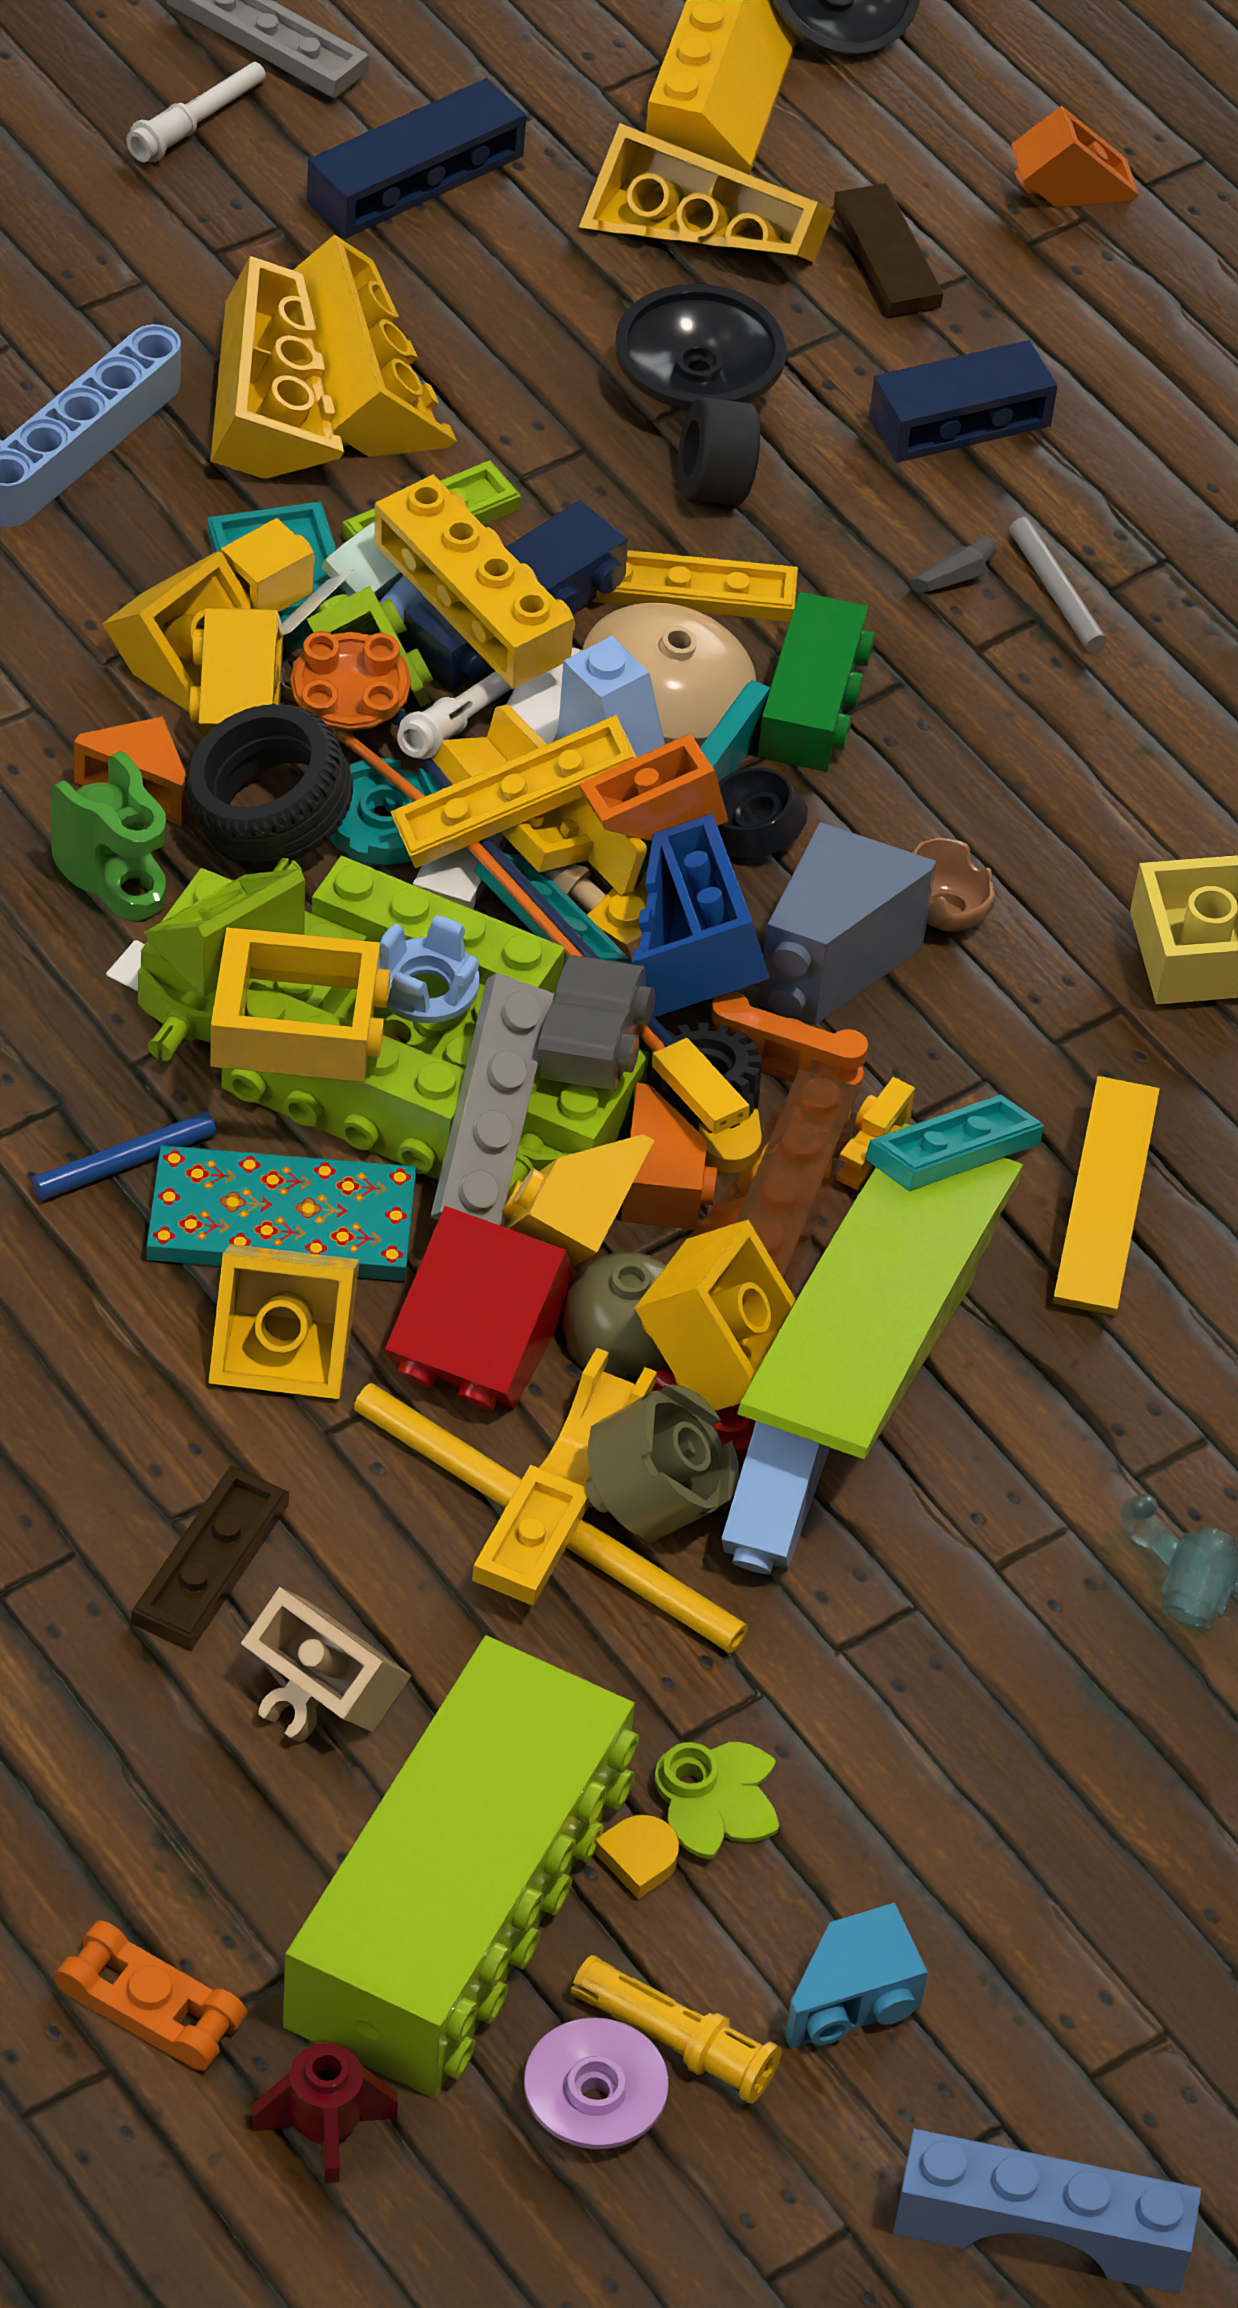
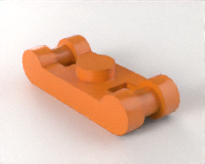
(791, 1044)
(150, 1997)

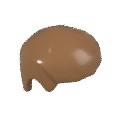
(959, 890)

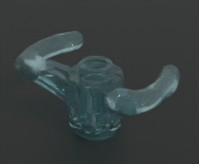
(1199, 1565)

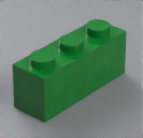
(816, 682)

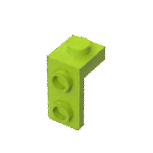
(365, 615)

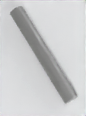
(1058, 585)

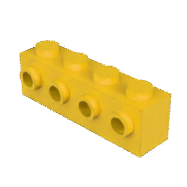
(474, 581)

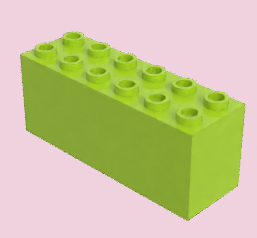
(460, 1867)

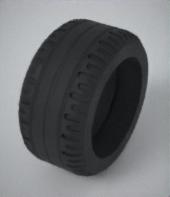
(248, 745)

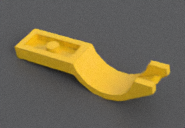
(554, 1496)

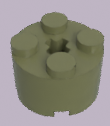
(660, 1463)

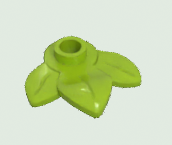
(724, 1799)

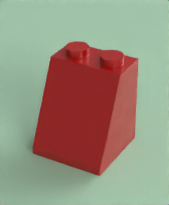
(480, 1310)

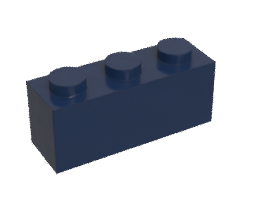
(962, 401)

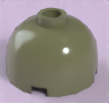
(603, 1315)

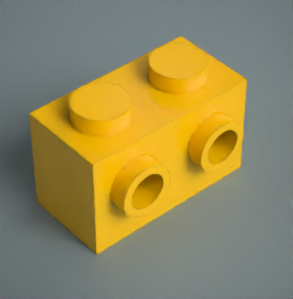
(238, 661)

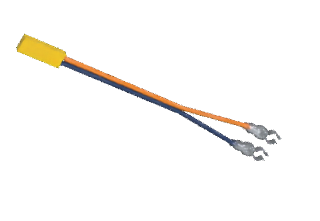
(676, 1061)

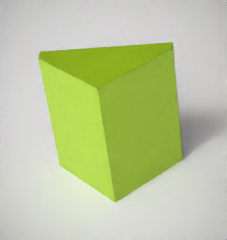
(196, 935)

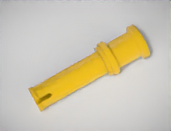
(703, 2041)

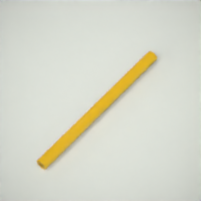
(587, 1541)

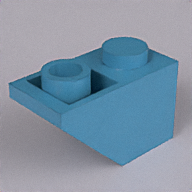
(857, 1977)

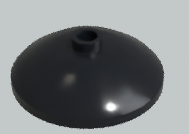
(847, 26)
(700, 345)

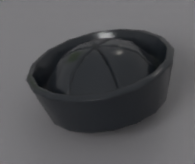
(761, 812)

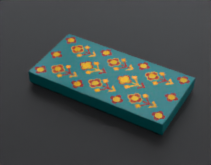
(281, 1204)

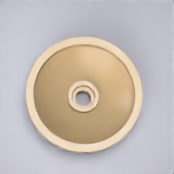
(690, 659)

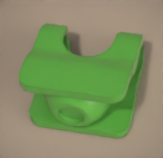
(102, 839)

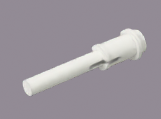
(151, 138)
(423, 732)

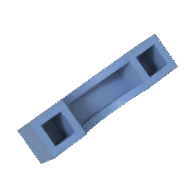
(1123, 2220)

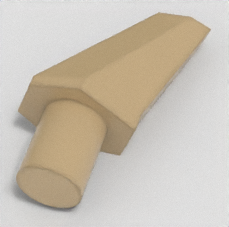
(575, 883)

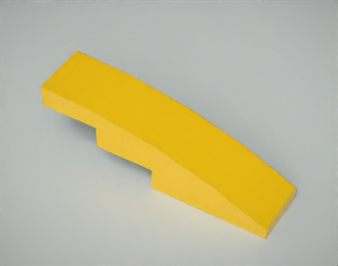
(1106, 1196)

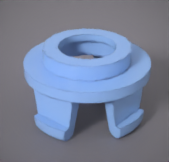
(438, 954)

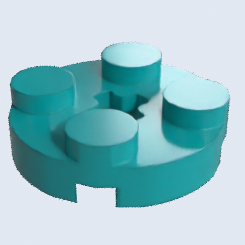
(375, 838)

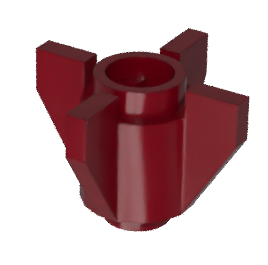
(325, 2100)

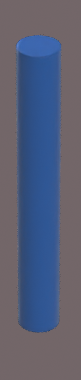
(122, 1156)

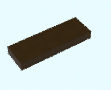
(888, 250)
(210, 1558)

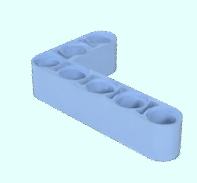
(87, 421)

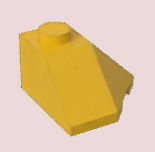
(159, 625)

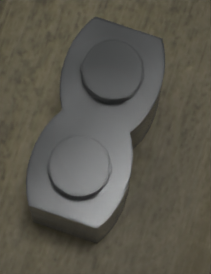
(595, 1022)

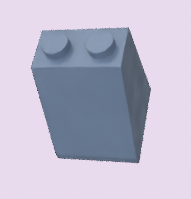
(843, 923)

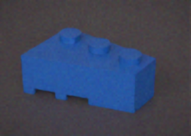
(695, 920)

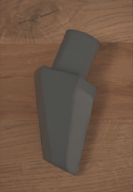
(956, 567)

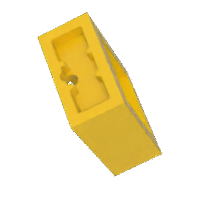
(295, 1045)

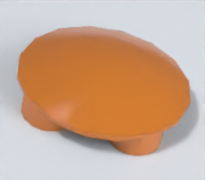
(351, 678)

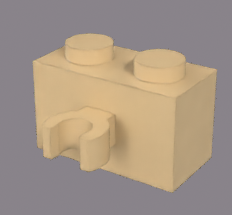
(322, 1666)

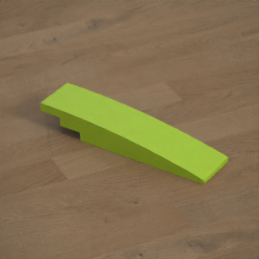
(877, 1305)

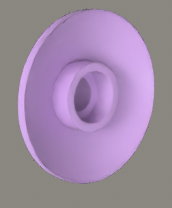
(596, 2057)

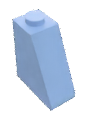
(605, 684)
(772, 1498)

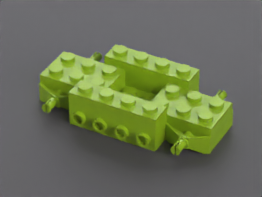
(412, 1087)

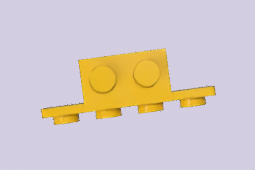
(567, 832)

